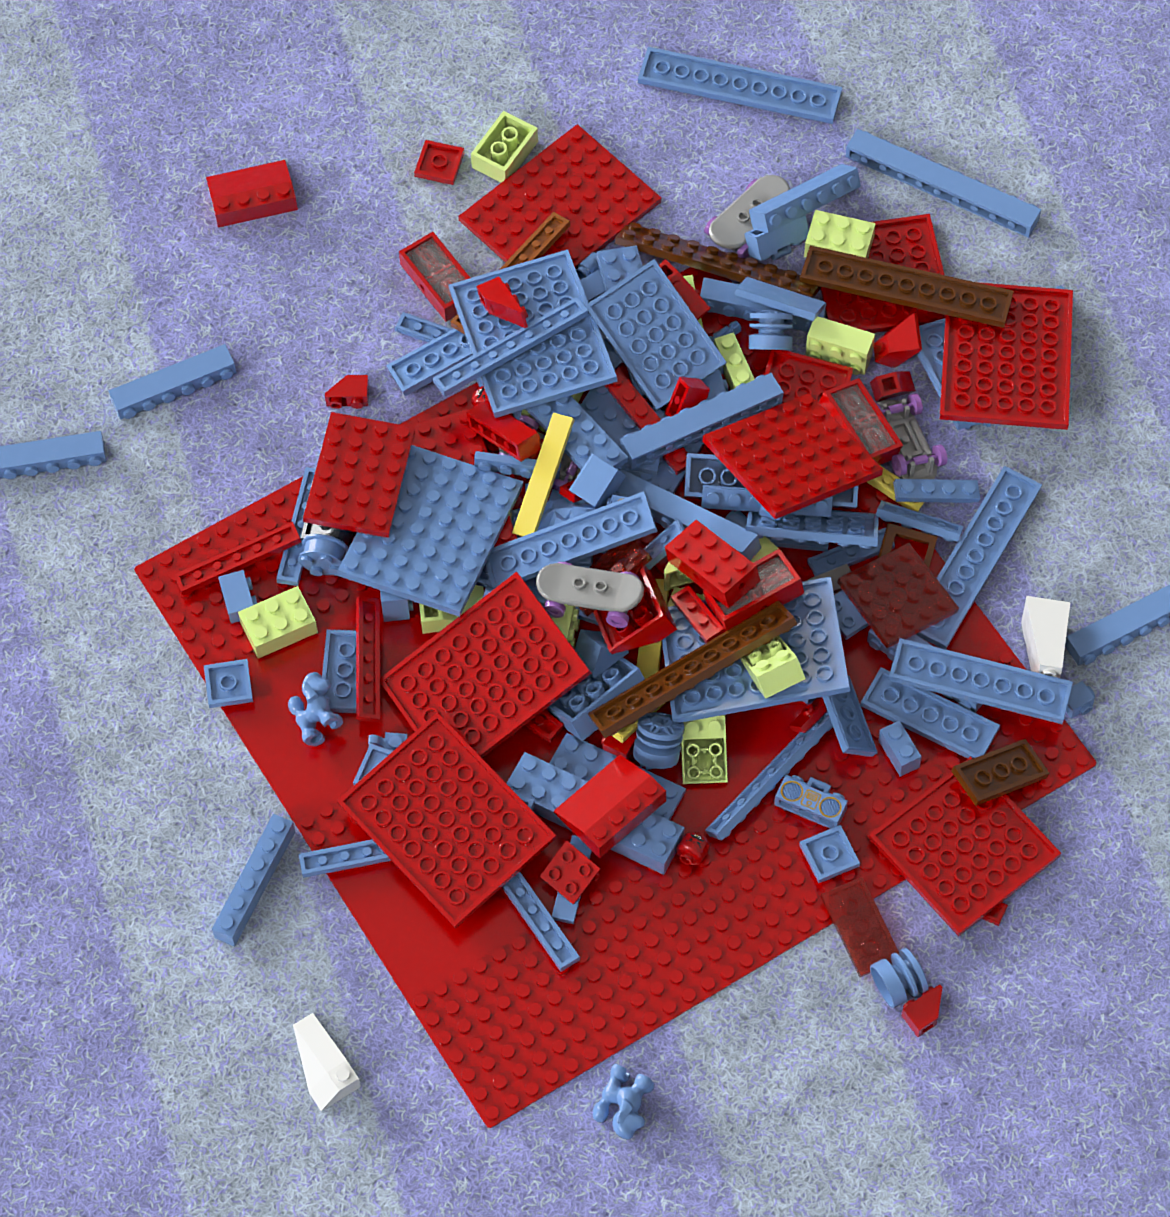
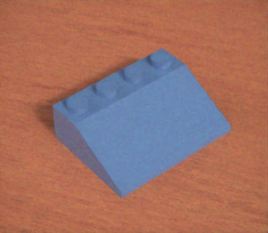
(591, 693)

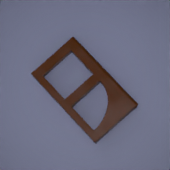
(894, 530)

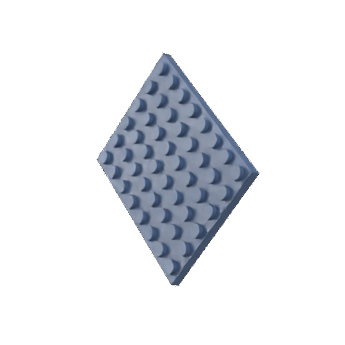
(552, 369)
(438, 534)
(813, 640)

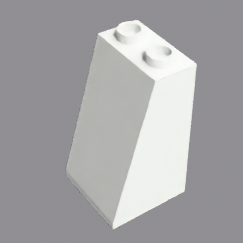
(1045, 633)

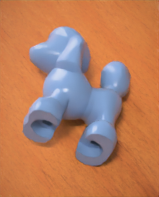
(317, 709)
(628, 1098)

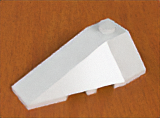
(325, 1067)

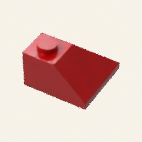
(899, 343)

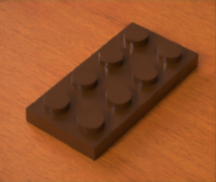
(1000, 772)

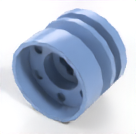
(771, 331)
(658, 740)
(902, 976)

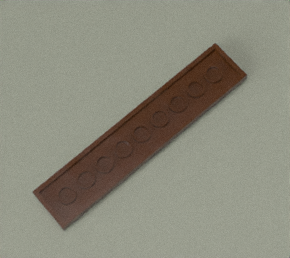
(710, 259)
(906, 286)
(692, 669)

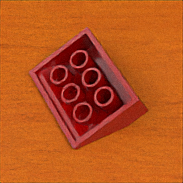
(252, 193)
(647, 622)
(611, 805)

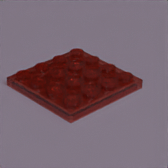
(897, 595)

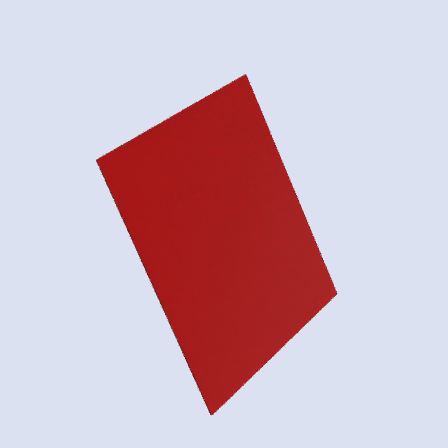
(642, 937)

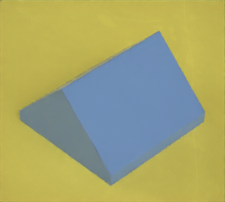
(597, 482)
(594, 652)

